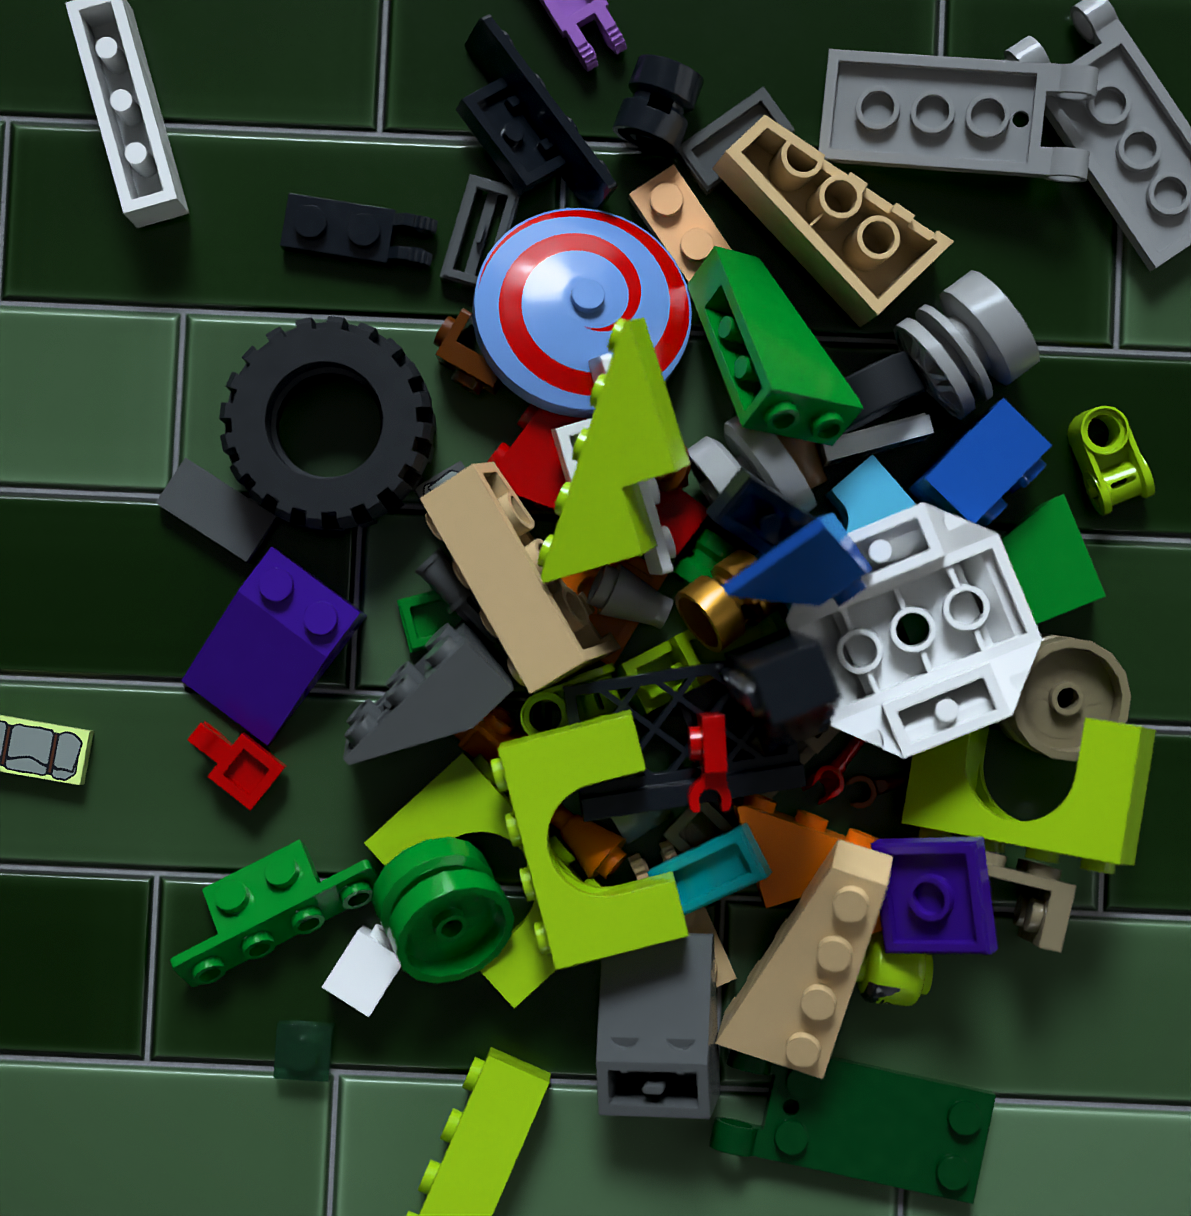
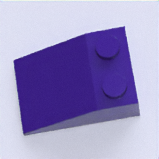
(272, 645)

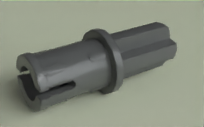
(439, 574)

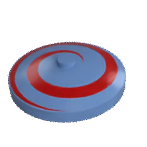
(558, 291)

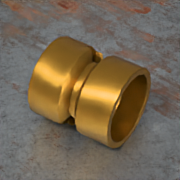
(715, 616)

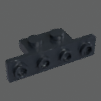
(525, 125)

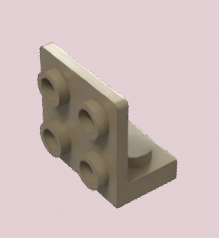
(1046, 906)

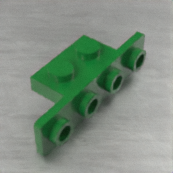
(268, 906)

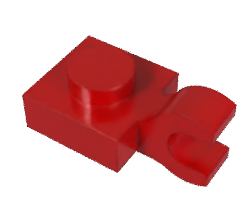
(708, 746)
(242, 768)

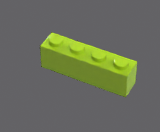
(483, 1137)

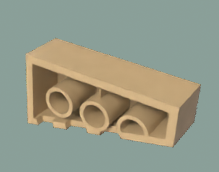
(829, 220)
(496, 557)
(807, 975)

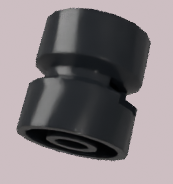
(670, 92)

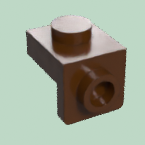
(468, 366)

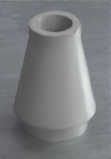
(627, 597)

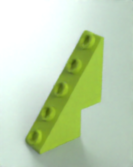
(626, 443)

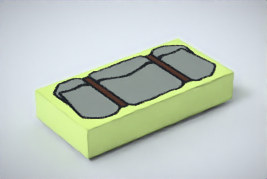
(44, 750)

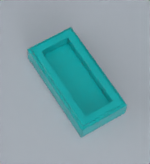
(716, 868)

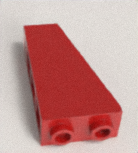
(537, 475)

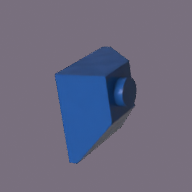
(806, 568)

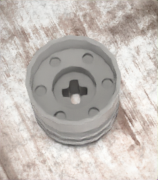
(973, 339)

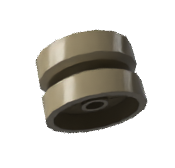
(1064, 686)

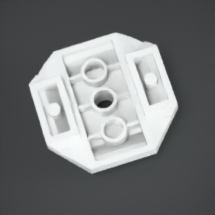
(975, 645)

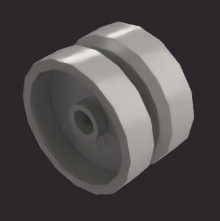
(757, 453)

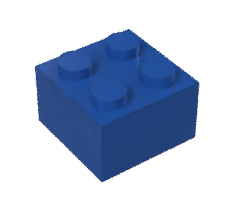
(985, 462)

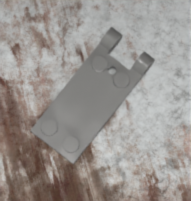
(949, 113)
(1132, 133)

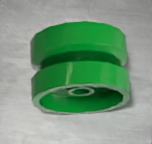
(442, 910)

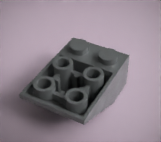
(433, 699)
(659, 1031)

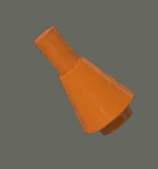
(592, 845)

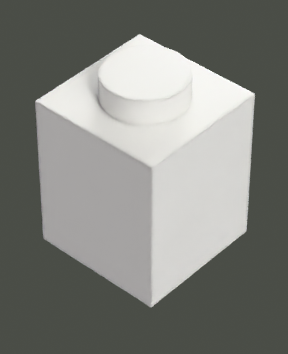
(364, 970)

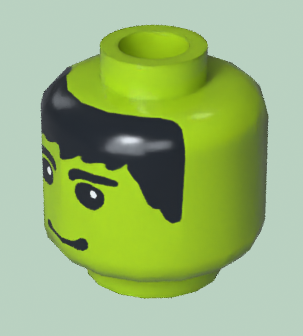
(893, 977)

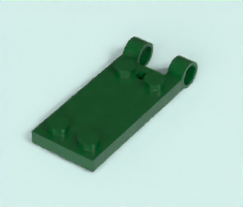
(867, 1126)

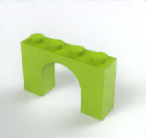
(465, 802)
(1094, 822)
(581, 918)

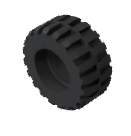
(281, 370)

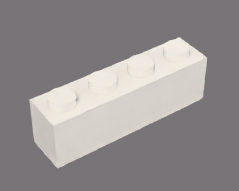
(127, 110)

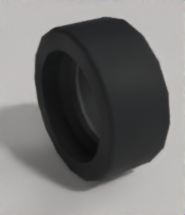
(885, 387)

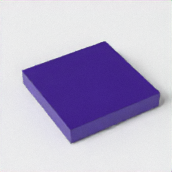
(937, 897)

